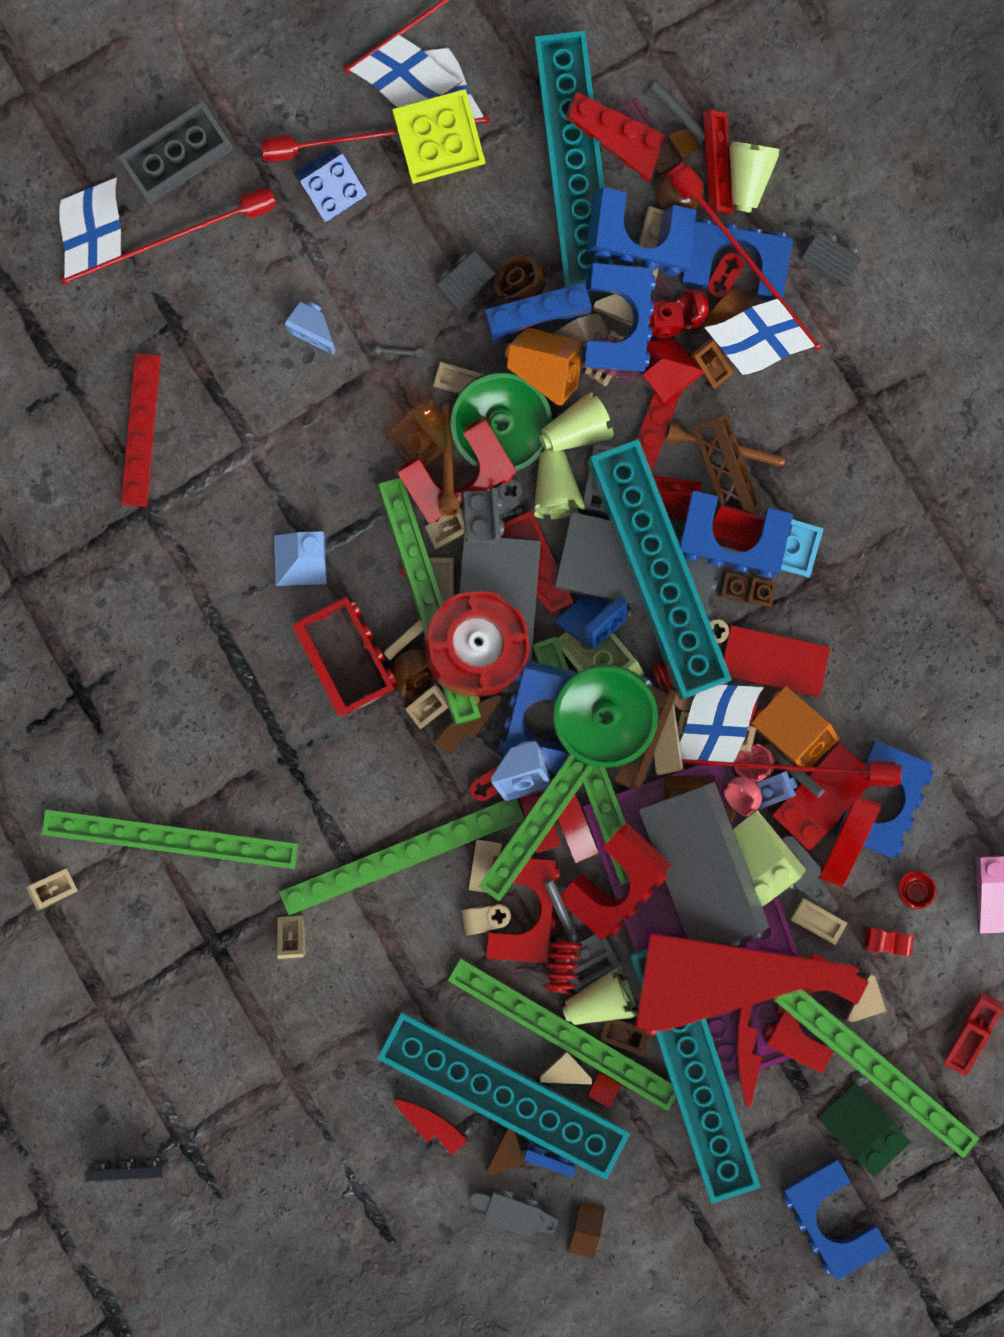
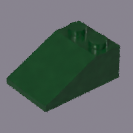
(864, 1130)

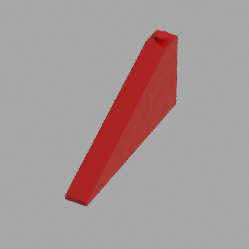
(704, 979)

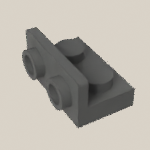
(482, 516)

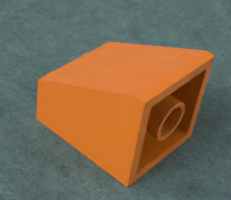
(546, 362)
(795, 729)

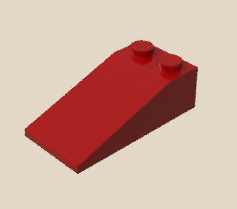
(812, 817)

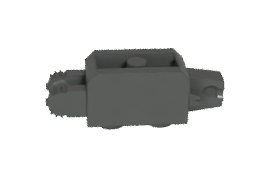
(809, 882)
(512, 1213)

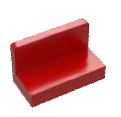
(676, 494)
(736, 528)

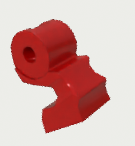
(890, 942)

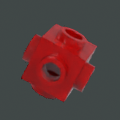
(666, 319)

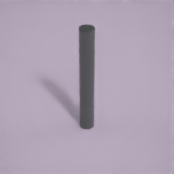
(678, 111)
(801, 776)
(561, 910)

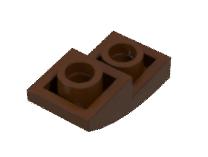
(747, 589)

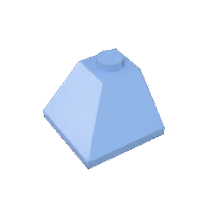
(310, 326)
(300, 559)
(522, 772)

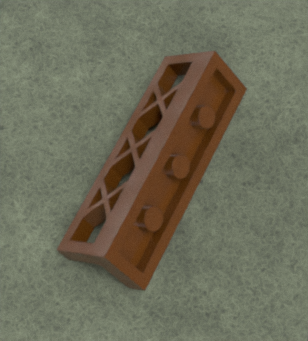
(734, 460)
(634, 772)

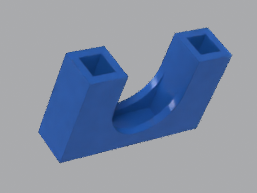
(609, 239)
(771, 250)
(635, 287)
(564, 304)
(699, 542)
(536, 684)
(887, 836)
(839, 1255)

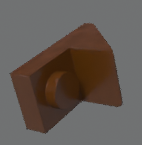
(676, 149)
(625, 1036)

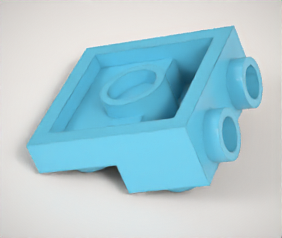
(801, 548)

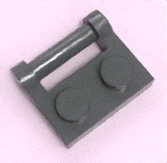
(592, 952)

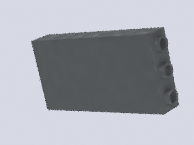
(596, 568)
(506, 570)
(707, 867)

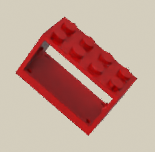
(321, 668)

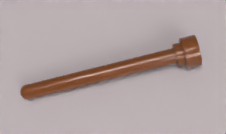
(678, 434)
(448, 504)

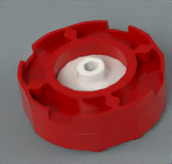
(472, 668)

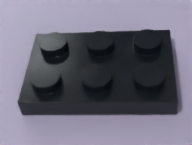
(127, 1169)

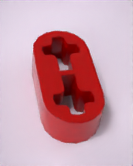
(720, 272)
(484, 780)

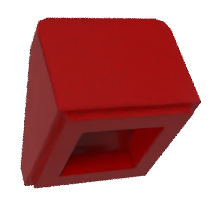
(604, 1090)

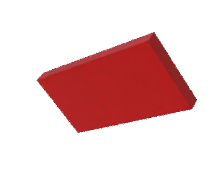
(776, 661)

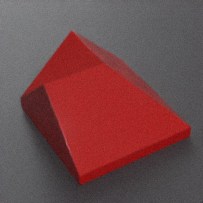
(669, 369)

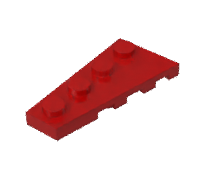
(626, 138)
(527, 528)

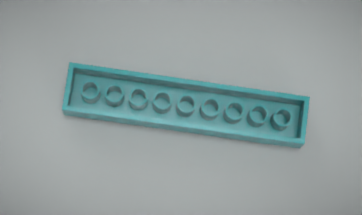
(571, 153)
(659, 570)
(504, 1095)
(705, 1104)

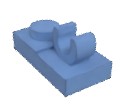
(776, 789)

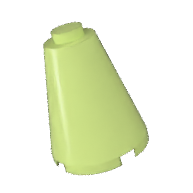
(750, 173)
(578, 426)
(556, 487)
(601, 1001)

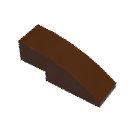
(455, 733)

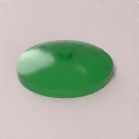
(511, 408)
(606, 715)

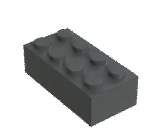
(176, 153)

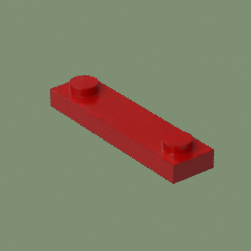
(718, 161)

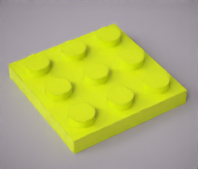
(438, 136)

